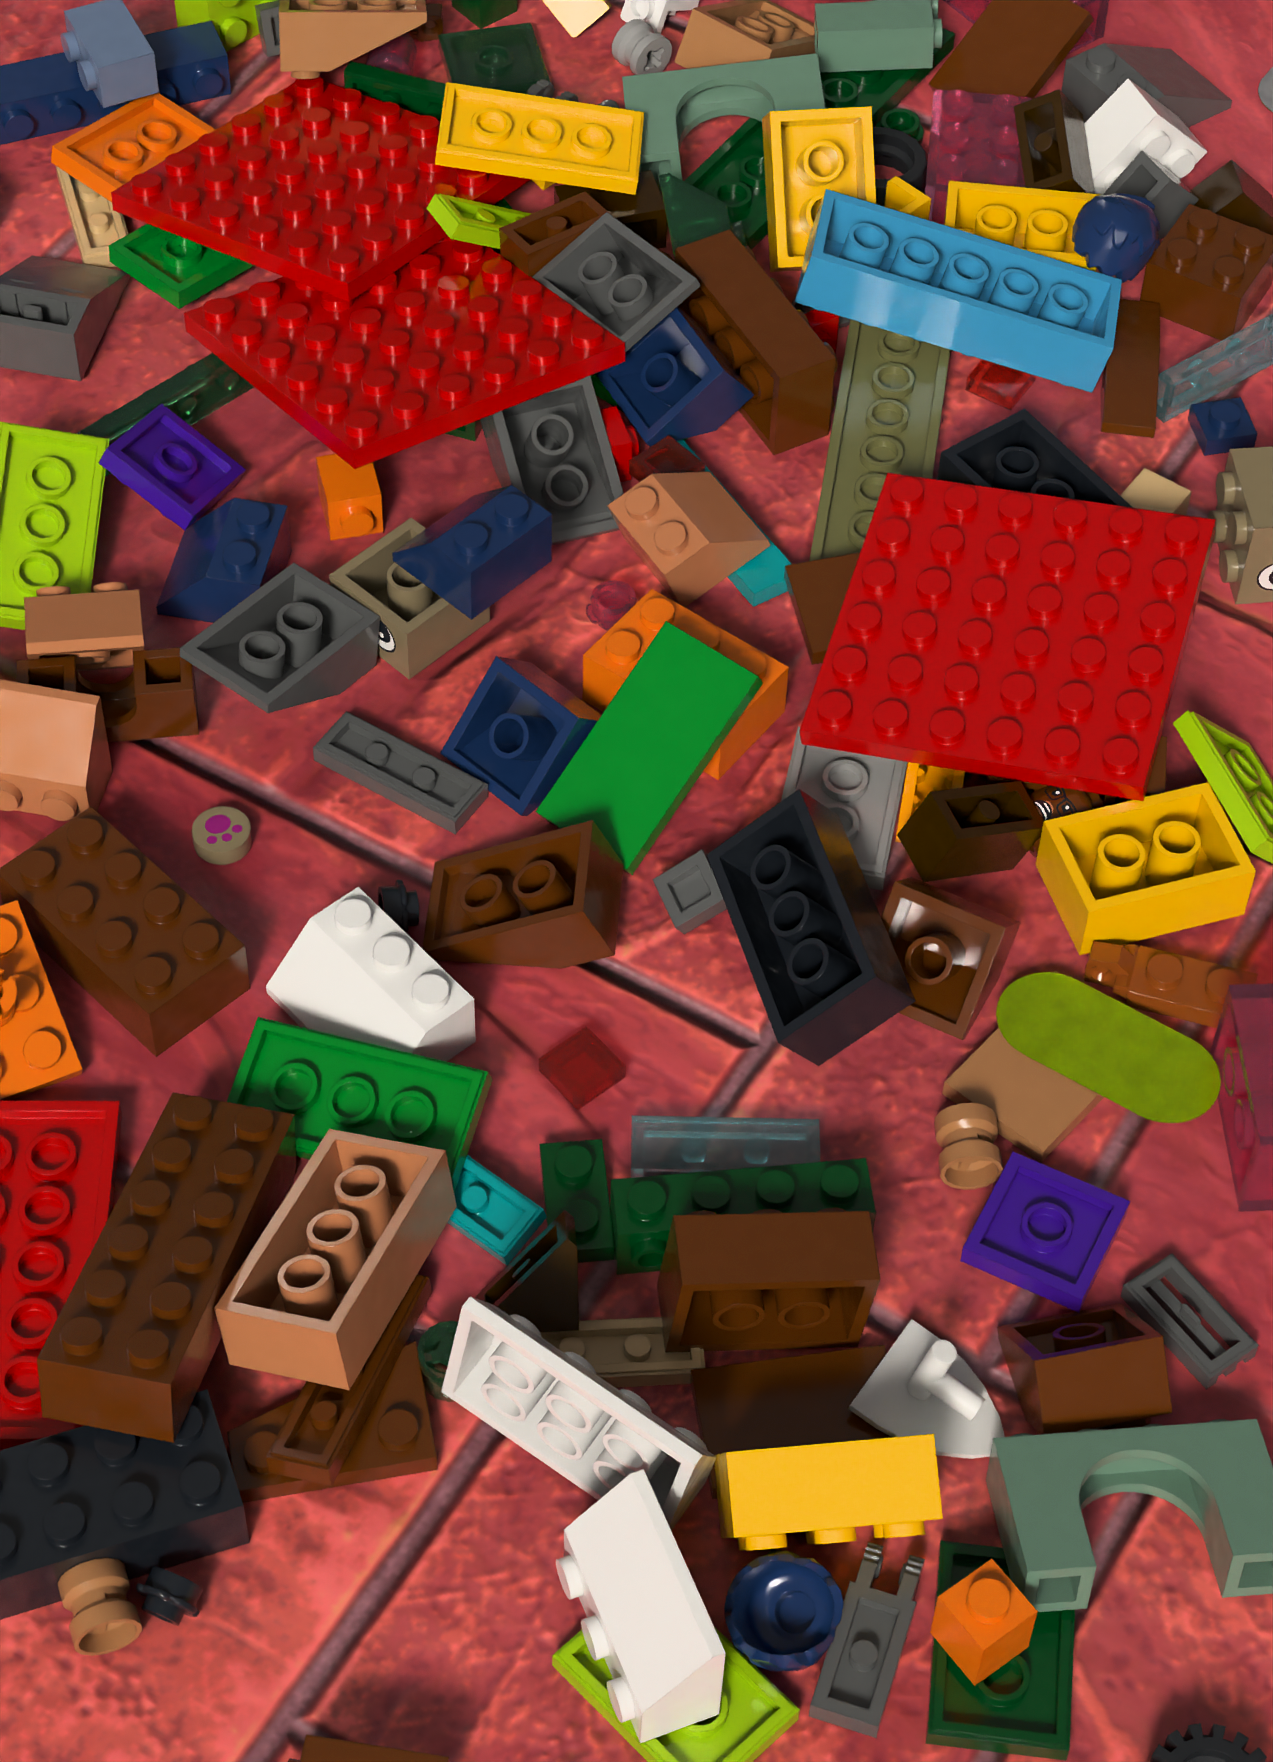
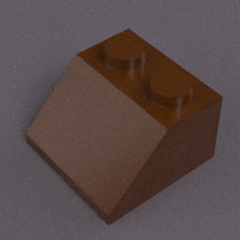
(947, 952)
(1087, 1370)

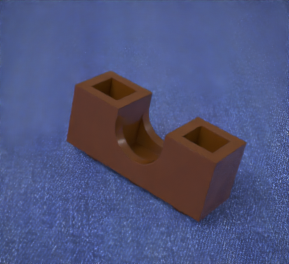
(148, 704)

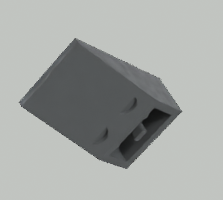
(55, 315)

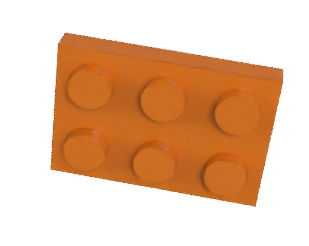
(127, 143)

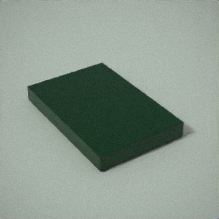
(1021, 1704)

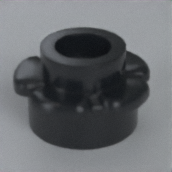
(399, 904)
(169, 1596)

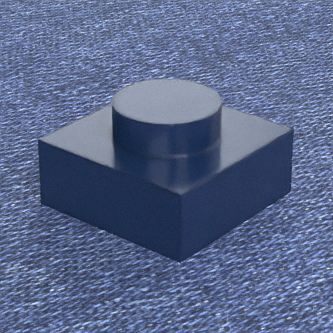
(1222, 426)

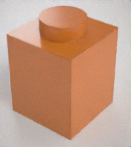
(349, 498)
(983, 1621)

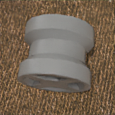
(641, 48)

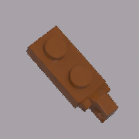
(1164, 981)

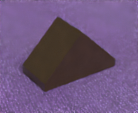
(1237, 197)
(542, 1280)

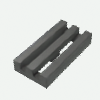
(1182, 1327)

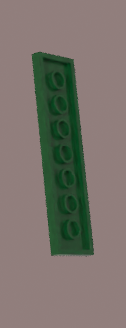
(737, 167)

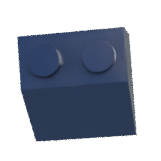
(676, 382)
(481, 549)
(226, 559)
(519, 733)

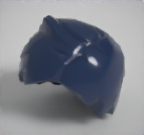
(1117, 234)
(783, 1611)

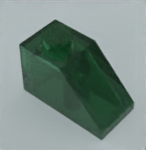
(695, 214)

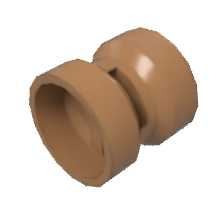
(967, 1141)
(98, 1600)

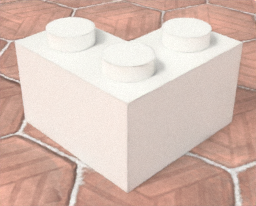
(1137, 123)

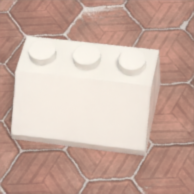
(372, 983)
(642, 1611)

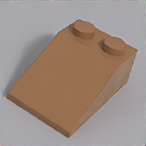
(329, 33)
(743, 33)

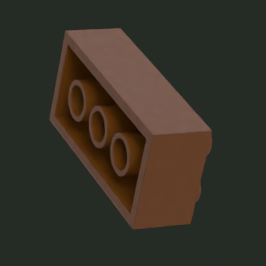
(762, 340)
(125, 931)

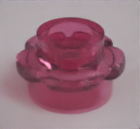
(610, 603)

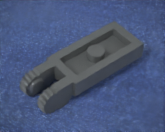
(866, 1647)

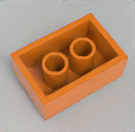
(622, 646)

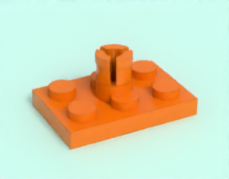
(32, 1031)

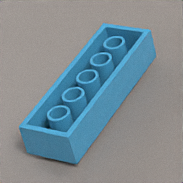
(959, 291)

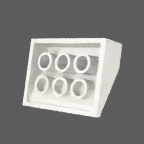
(567, 1412)

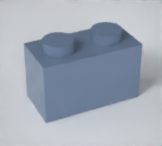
(109, 52)

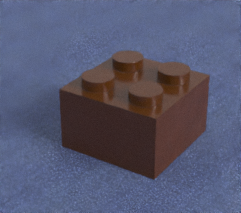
(1209, 272)

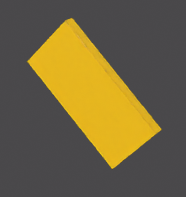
(540, 138)

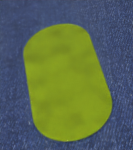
(1108, 1047)

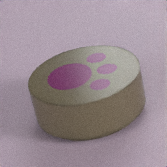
(222, 835)

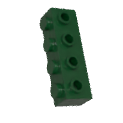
(646, 1205)

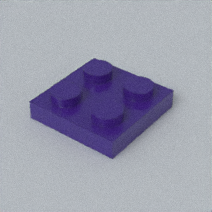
(172, 466)
(1045, 1231)

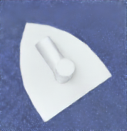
(930, 1390)

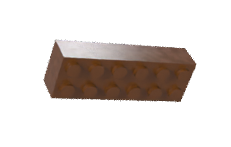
(145, 1301)

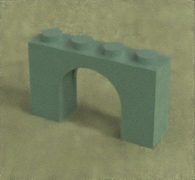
(876, 35)
(686, 97)
(1206, 1469)

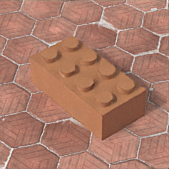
(336, 1259)

